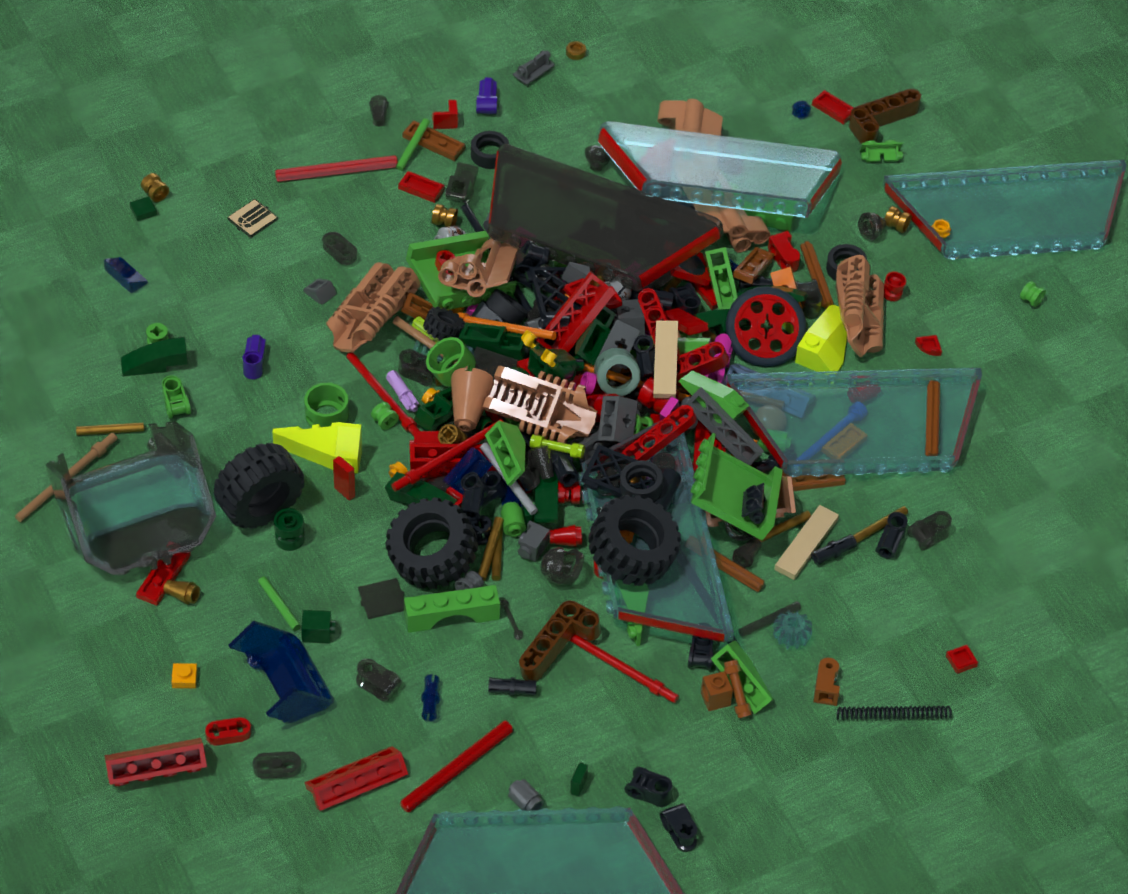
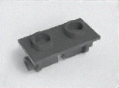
(534, 68)

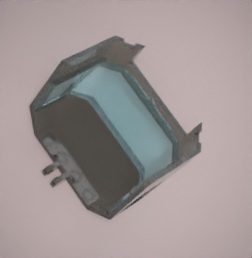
(138, 506)

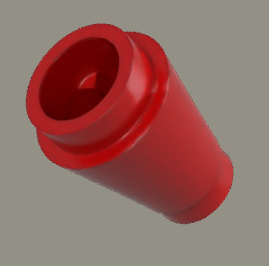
(566, 536)

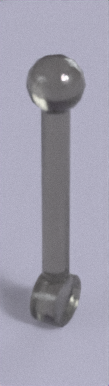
(518, 634)

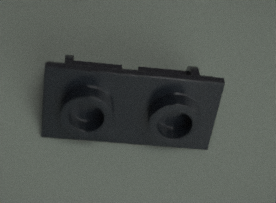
(754, 503)

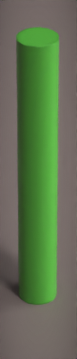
(413, 144)
(279, 603)

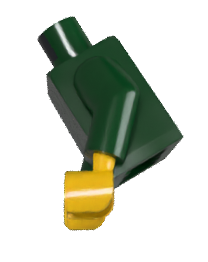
(552, 361)

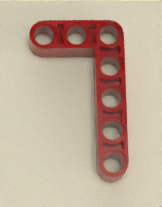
(685, 362)

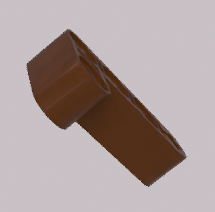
(870, 116)
(535, 662)

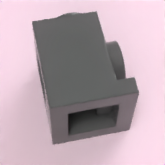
(533, 542)

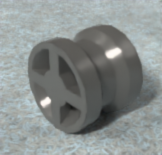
(470, 580)

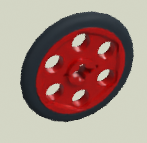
(767, 298)

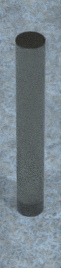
(764, 621)

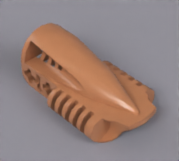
(854, 294)
(371, 305)
(541, 404)

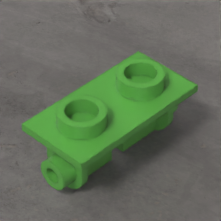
(872, 150)

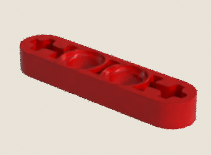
(661, 439)

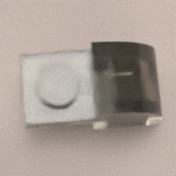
(462, 183)

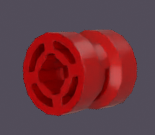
(894, 286)
(563, 493)

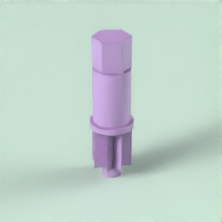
(404, 394)

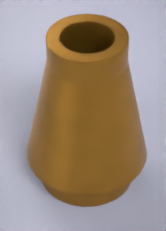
(184, 591)

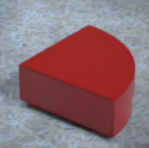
(929, 345)

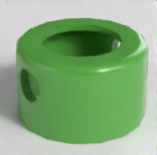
(452, 350)
(326, 395)

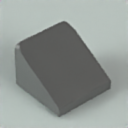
(575, 272)
(320, 290)

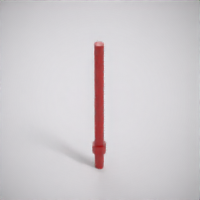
(407, 422)
(414, 475)
(655, 686)

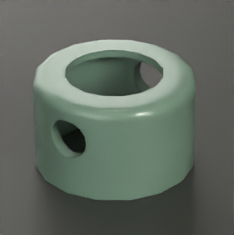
(610, 358)

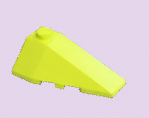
(824, 343)
(323, 443)

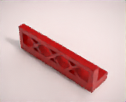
(583, 316)
(357, 777)

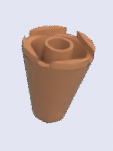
(468, 396)

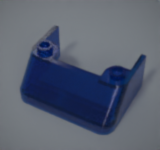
(288, 669)

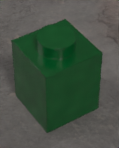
(317, 626)

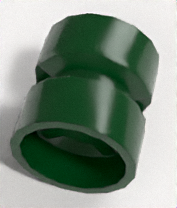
(289, 529)

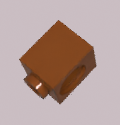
(716, 691)

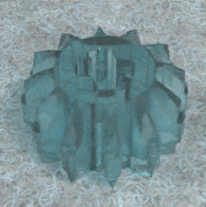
(792, 629)

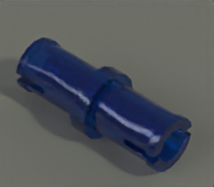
(430, 697)

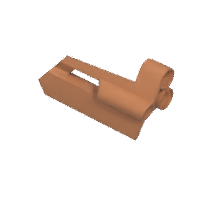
(689, 117)
(738, 226)
(478, 275)

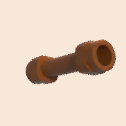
(732, 668)

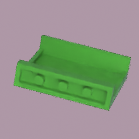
(422, 258)
(721, 486)

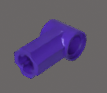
(487, 97)
(254, 357)

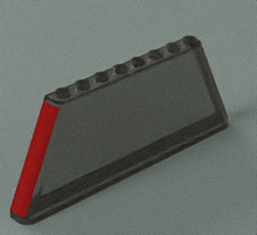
(593, 220)

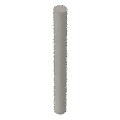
(515, 487)

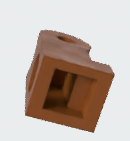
(825, 689)

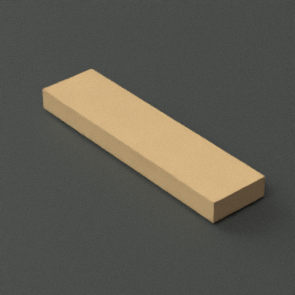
(665, 359)
(806, 541)

